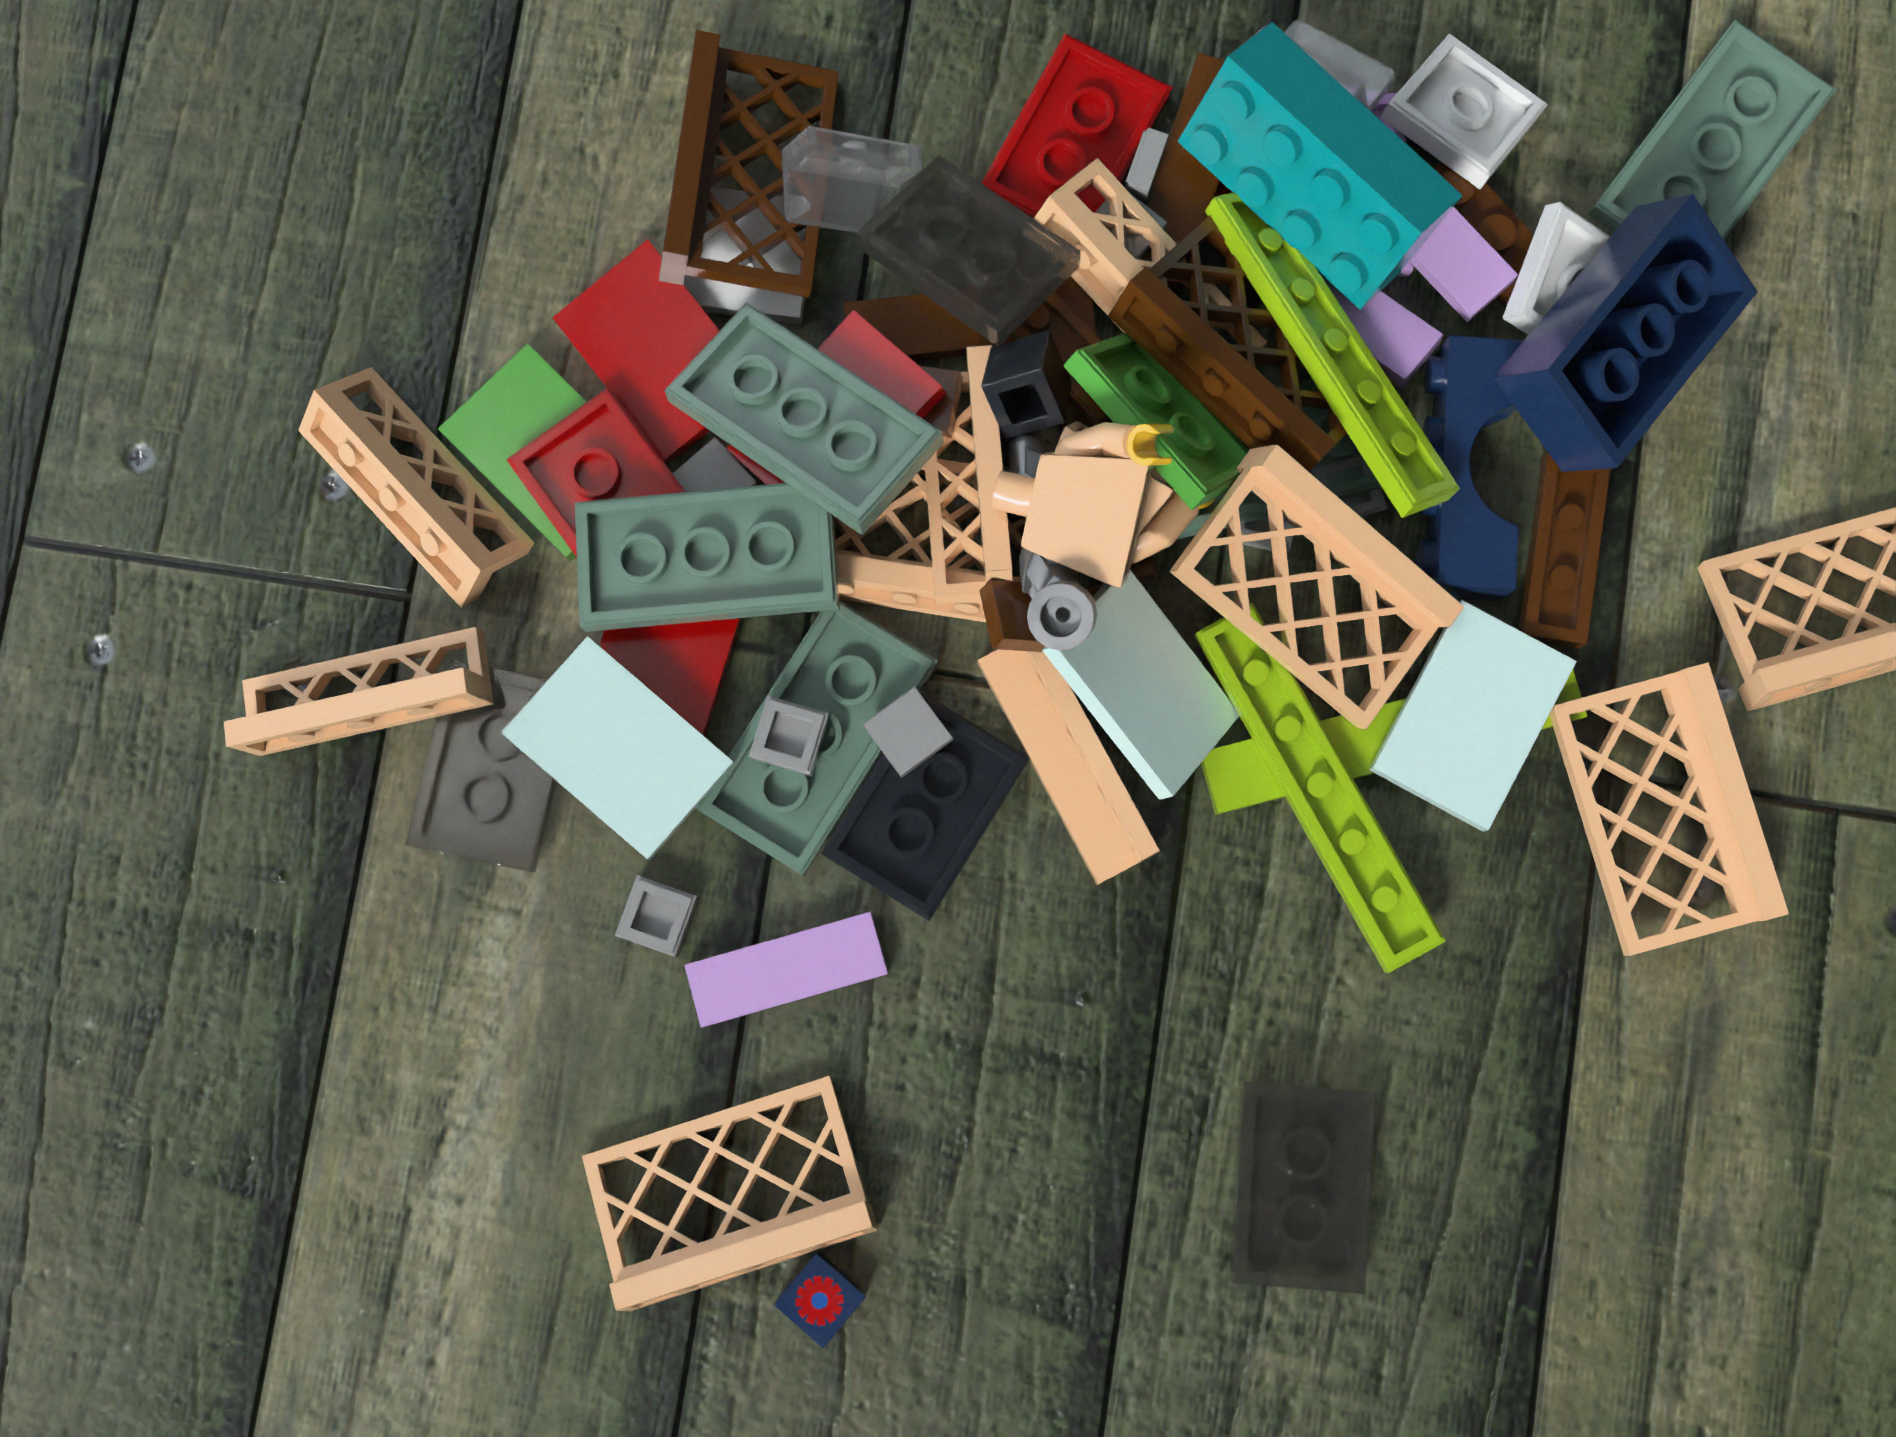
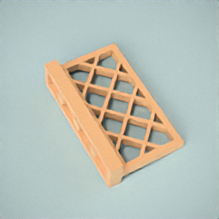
(1350, 543)
(909, 583)
(1823, 662)
(1721, 799)
(744, 1249)

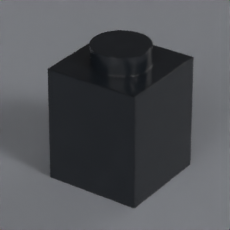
(1027, 385)

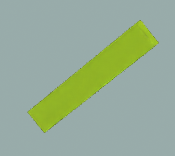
(1336, 360)
(1241, 777)
(1322, 796)

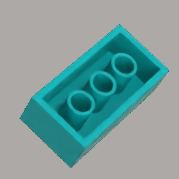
(1317, 165)

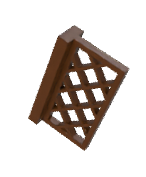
(696, 175)
(1211, 368)

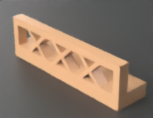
(1104, 260)
(986, 467)
(400, 486)
(367, 706)
(1069, 761)

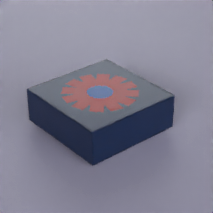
(820, 1299)

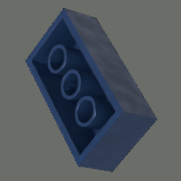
(1626, 334)

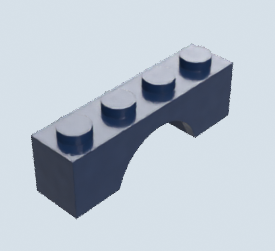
(1467, 544)

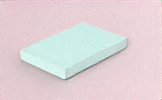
(1146, 687)
(1473, 716)
(618, 748)

